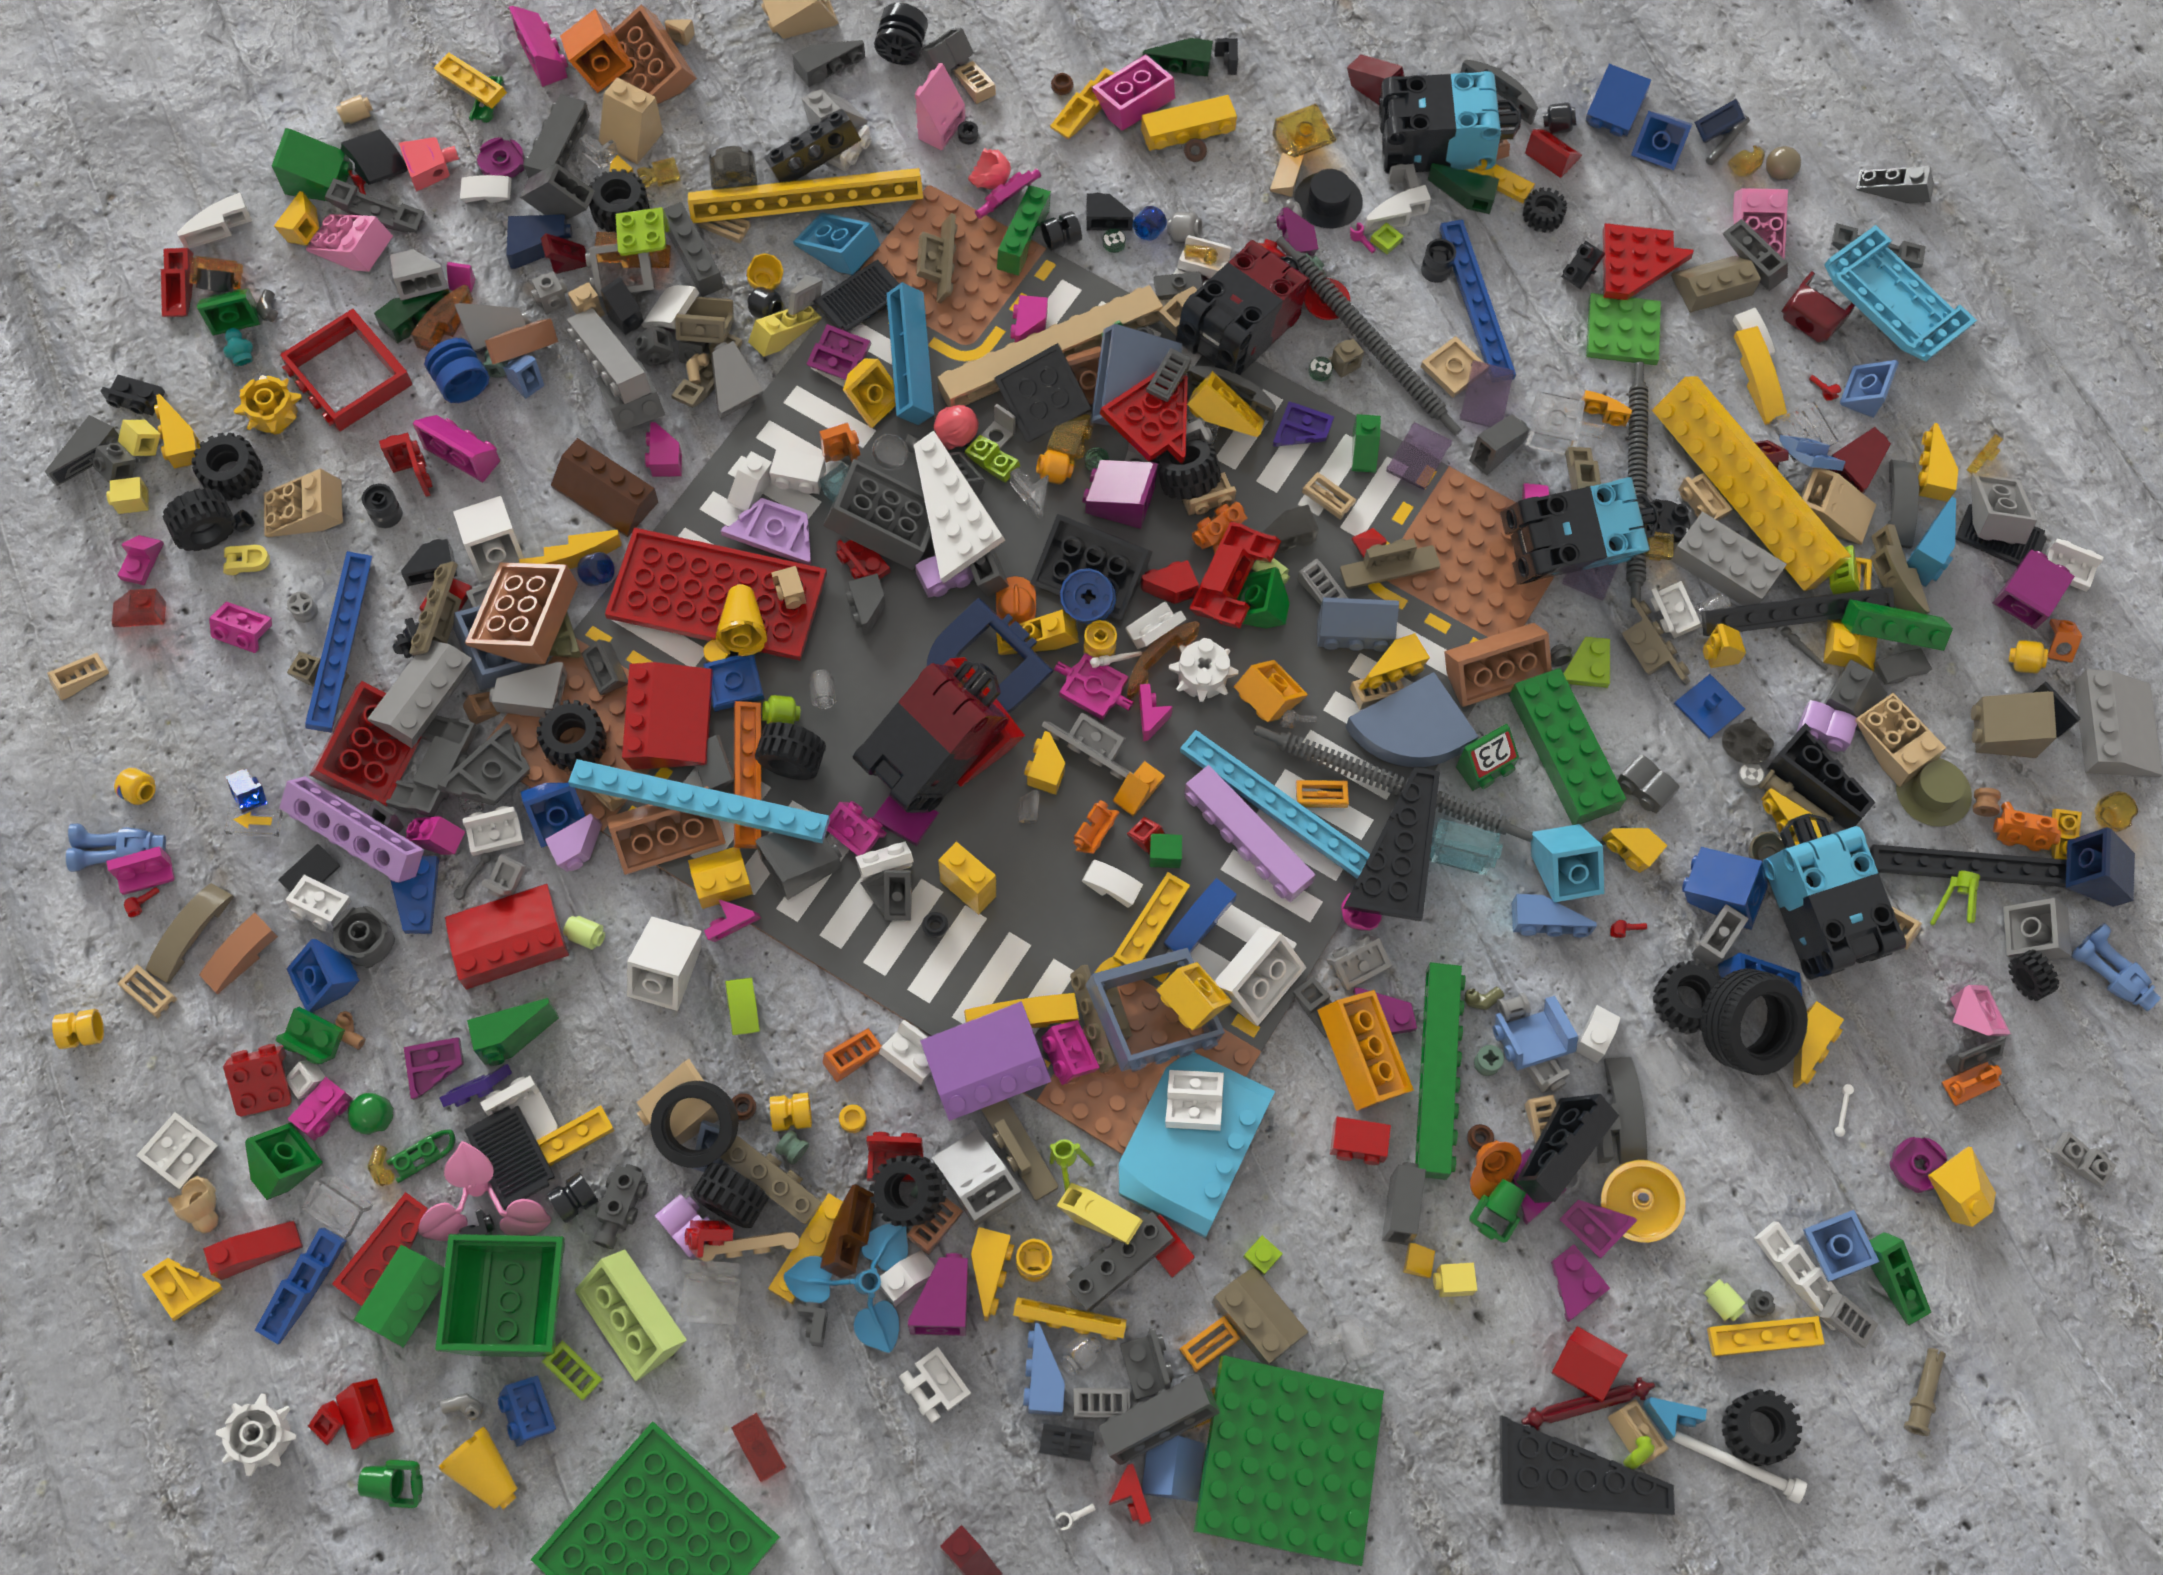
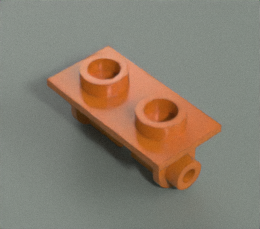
(1089, 837)
(1972, 1082)

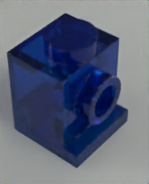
(246, 790)

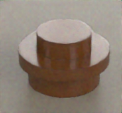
(1062, 84)

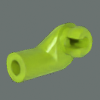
(1640, 1454)

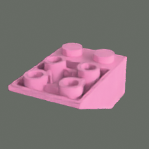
(938, 108)
(1765, 213)
(350, 241)

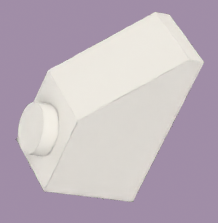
(750, 482)
(1597, 1034)
(906, 1277)

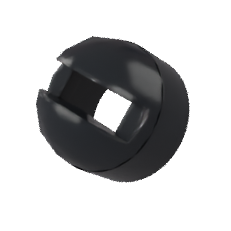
(244, 521)

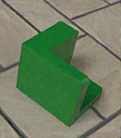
(1165, 851)

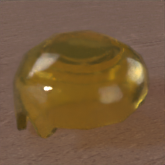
(1746, 162)
(2116, 811)

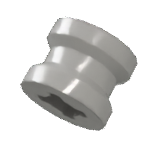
(296, 606)

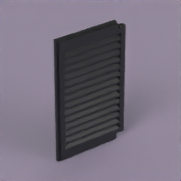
(857, 296)
(2000, 549)
(514, 1153)

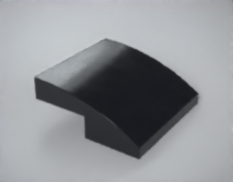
(374, 156)

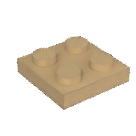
(1450, 366)

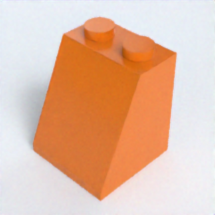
(595, 51)

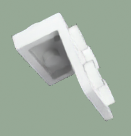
(528, 1097)

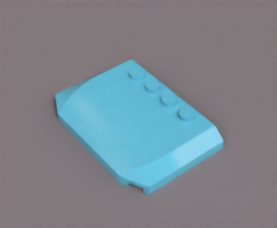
(1895, 296)
(1191, 1170)

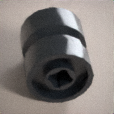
(1059, 231)
(1438, 260)
(382, 505)
(572, 1197)

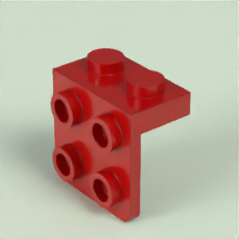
(404, 454)
(257, 1080)
(883, 1147)

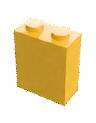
(967, 878)

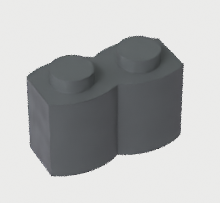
(948, 49)
(1648, 784)

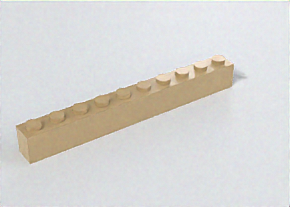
(1079, 333)

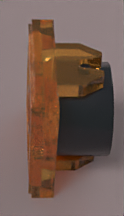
(215, 273)

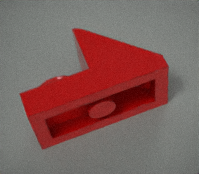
(1130, 1488)

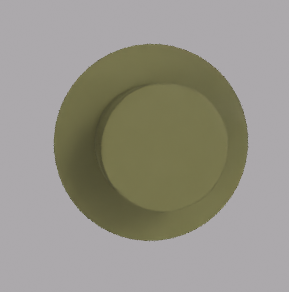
(1937, 794)

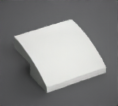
(672, 302)
(1194, 1100)
(177, 1150)

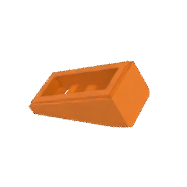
(847, 1068)

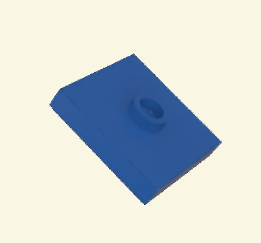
(734, 680)

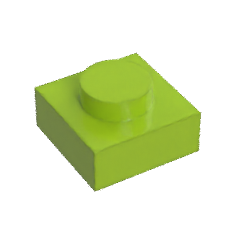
(1386, 238)
(1262, 1255)

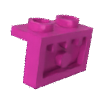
(239, 626)
(854, 828)
(141, 870)
(1069, 1051)
(320, 1109)

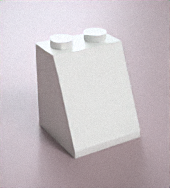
(488, 536)
(663, 963)

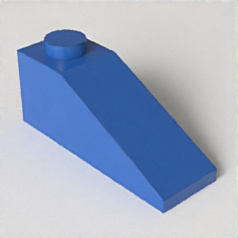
(1744, 961)

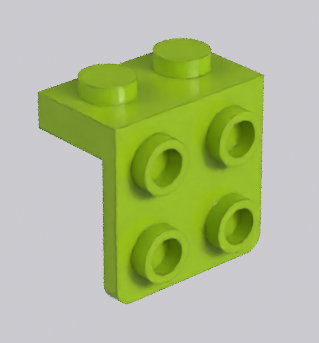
(641, 231)

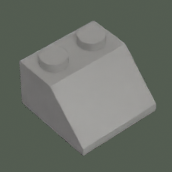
(821, 104)
(2038, 926)

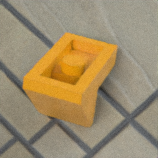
(1138, 788)

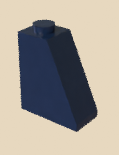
(525, 236)

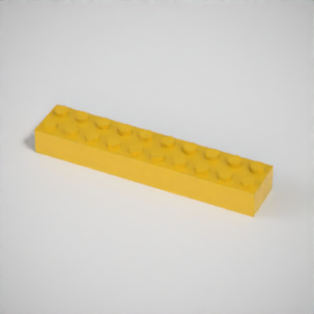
(1751, 483)

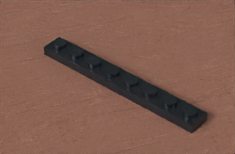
(1792, 611)
(1989, 866)

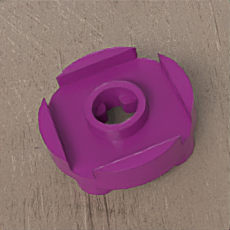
(498, 147)
(1904, 1166)

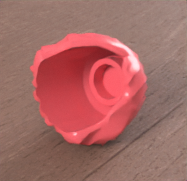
(991, 170)
(956, 426)

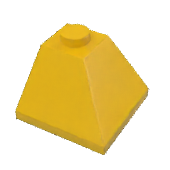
(870, 390)
(1845, 646)
(1964, 1188)

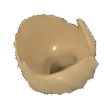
(197, 1204)

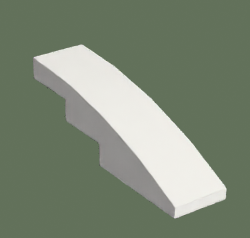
(1797, 1268)

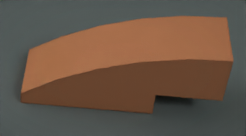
(521, 340)
(237, 953)

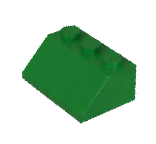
(401, 1296)

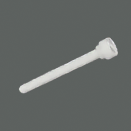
(1792, 1488)

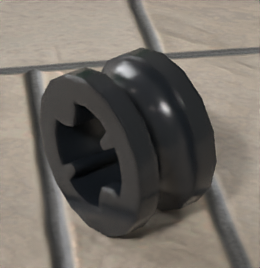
(967, 126)

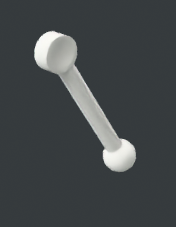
(1847, 1090)

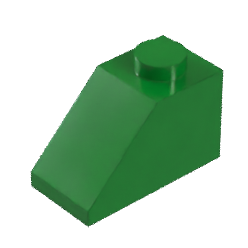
(1365, 443)

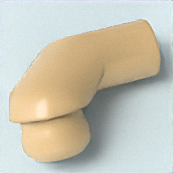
(694, 365)

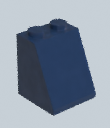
(2101, 867)

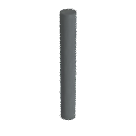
(1727, 140)

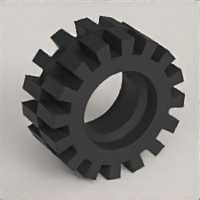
(1542, 220)
(2033, 975)

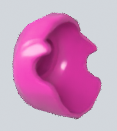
(1360, 920)

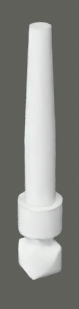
(1106, 660)

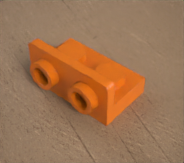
(839, 442)

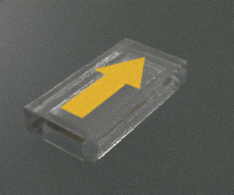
(253, 822)

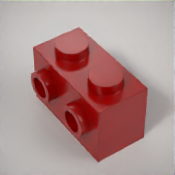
(1360, 1140)

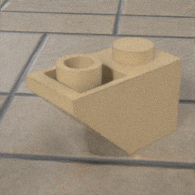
(1171, 312)

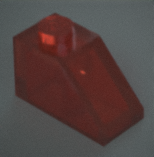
(139, 608)
(758, 1447)

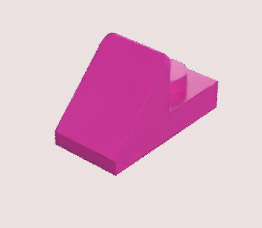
(140, 559)
(1151, 716)
(736, 919)

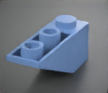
(1542, 915)
(1047, 1384)

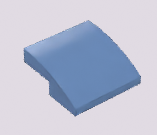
(1811, 452)

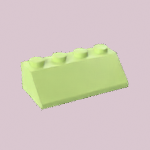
(630, 1314)

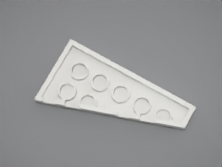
(956, 517)

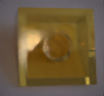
(1302, 131)

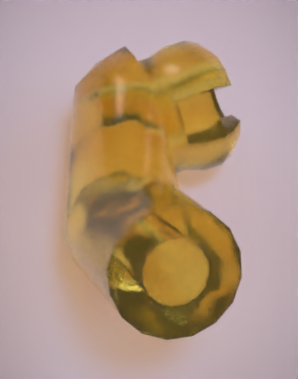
(1208, 253)
(376, 1168)

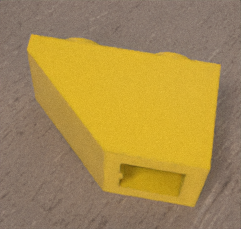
(298, 221)
(1724, 647)
(1047, 767)
(1635, 845)

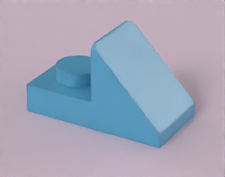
(1666, 1414)

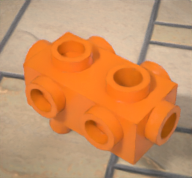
(1212, 530)
(2026, 829)

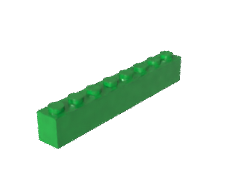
(1438, 1070)

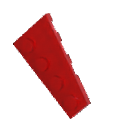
(371, 1260)

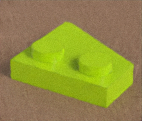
(1590, 664)

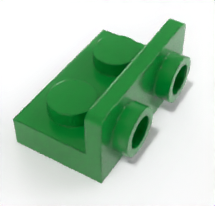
(311, 1036)

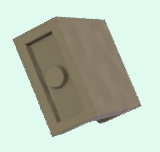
(706, 321)

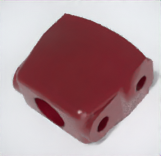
(1814, 312)

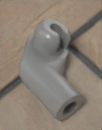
(464, 1403)

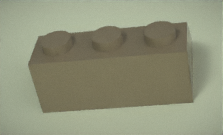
(1716, 282)
(1259, 1316)

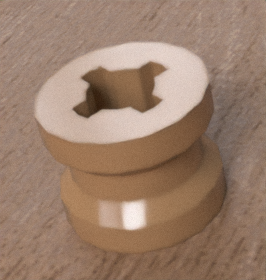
(1986, 802)

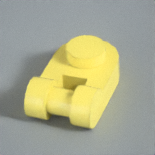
(253, 559)

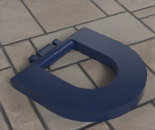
(970, 626)

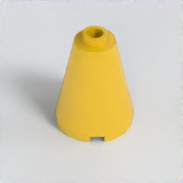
(741, 623)
(481, 1470)

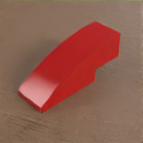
(175, 285)

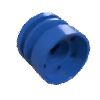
(456, 370)
(1078, 585)

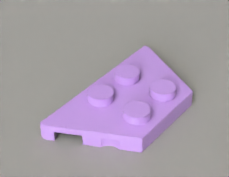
(774, 530)

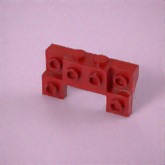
(1228, 573)

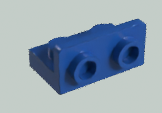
(526, 1410)

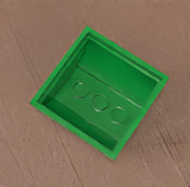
(500, 1295)

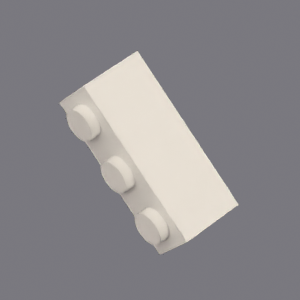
(1260, 974)

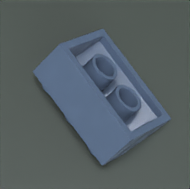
(1357, 624)
(485, 666)

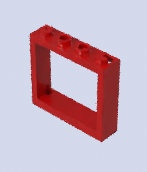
(324, 339)

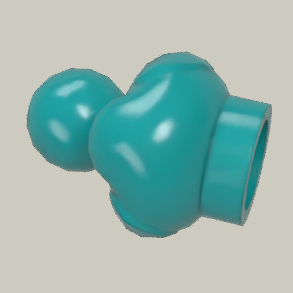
(237, 349)

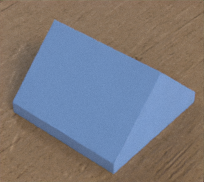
(1868, 387)
(1841, 1246)
(1174, 1469)

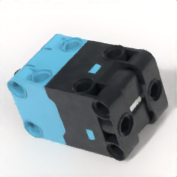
(1443, 120)
(1578, 529)
(1832, 898)

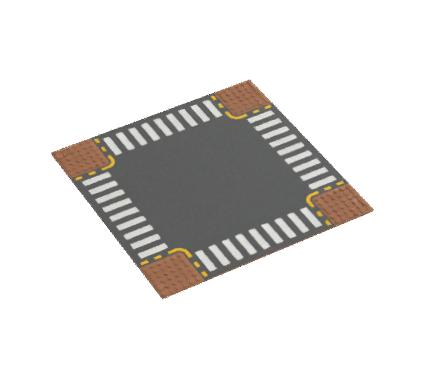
(1042, 911)

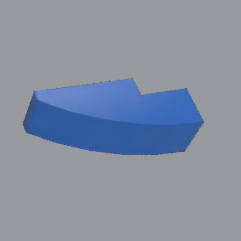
(1201, 917)

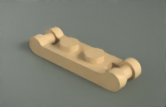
(759, 1244)

